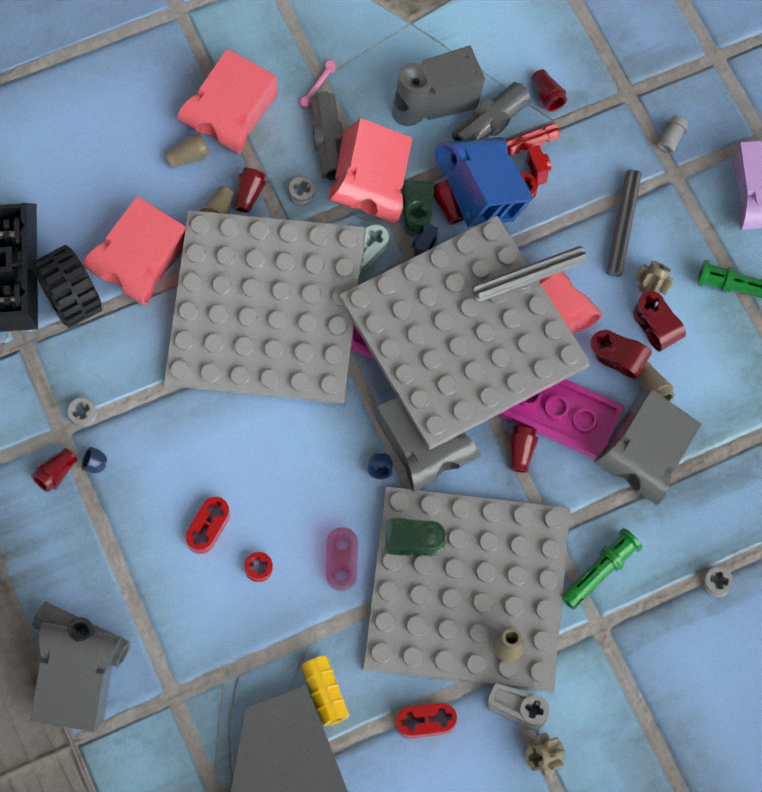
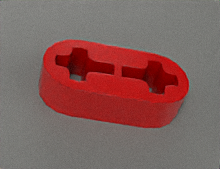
(201, 522)
(428, 728)

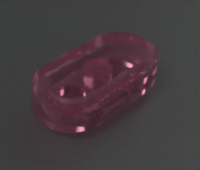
(341, 560)

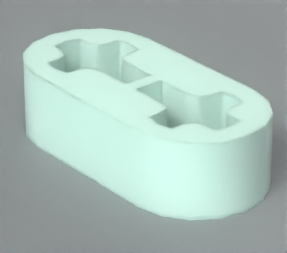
(373, 252)

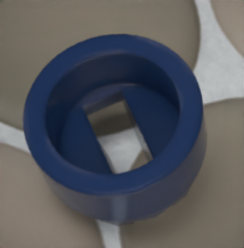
(94, 460)
(373, 466)

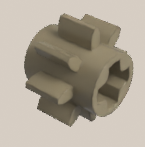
(654, 278)
(544, 754)

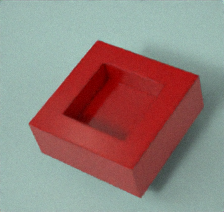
(538, 164)

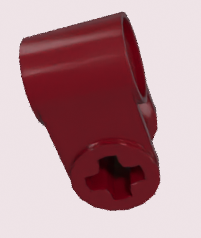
(658, 321)
(620, 353)

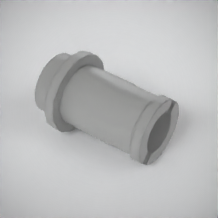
(675, 129)

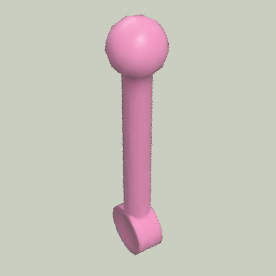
(330, 67)

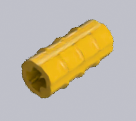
(325, 690)

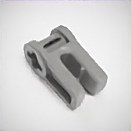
(516, 704)

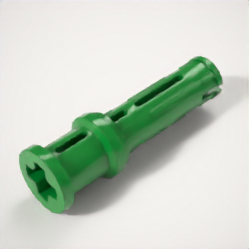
(729, 280)
(610, 559)

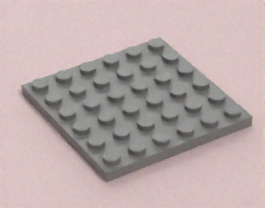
(264, 307)
(456, 356)
(493, 575)

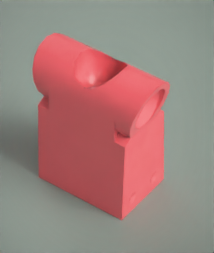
(230, 101)
(371, 170)
(138, 250)
(571, 304)

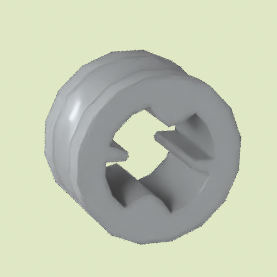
(306, 197)
(72, 410)
(710, 587)

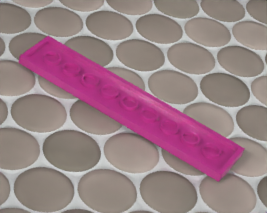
(560, 413)

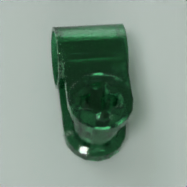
(417, 205)
(410, 537)

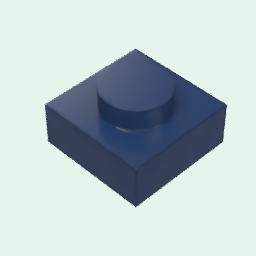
(425, 240)

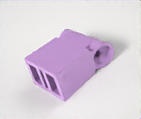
(749, 183)

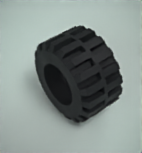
(67, 286)

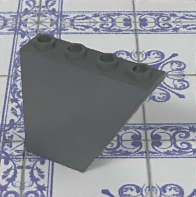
(285, 748)

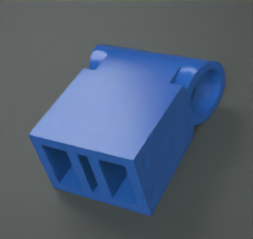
(483, 179)

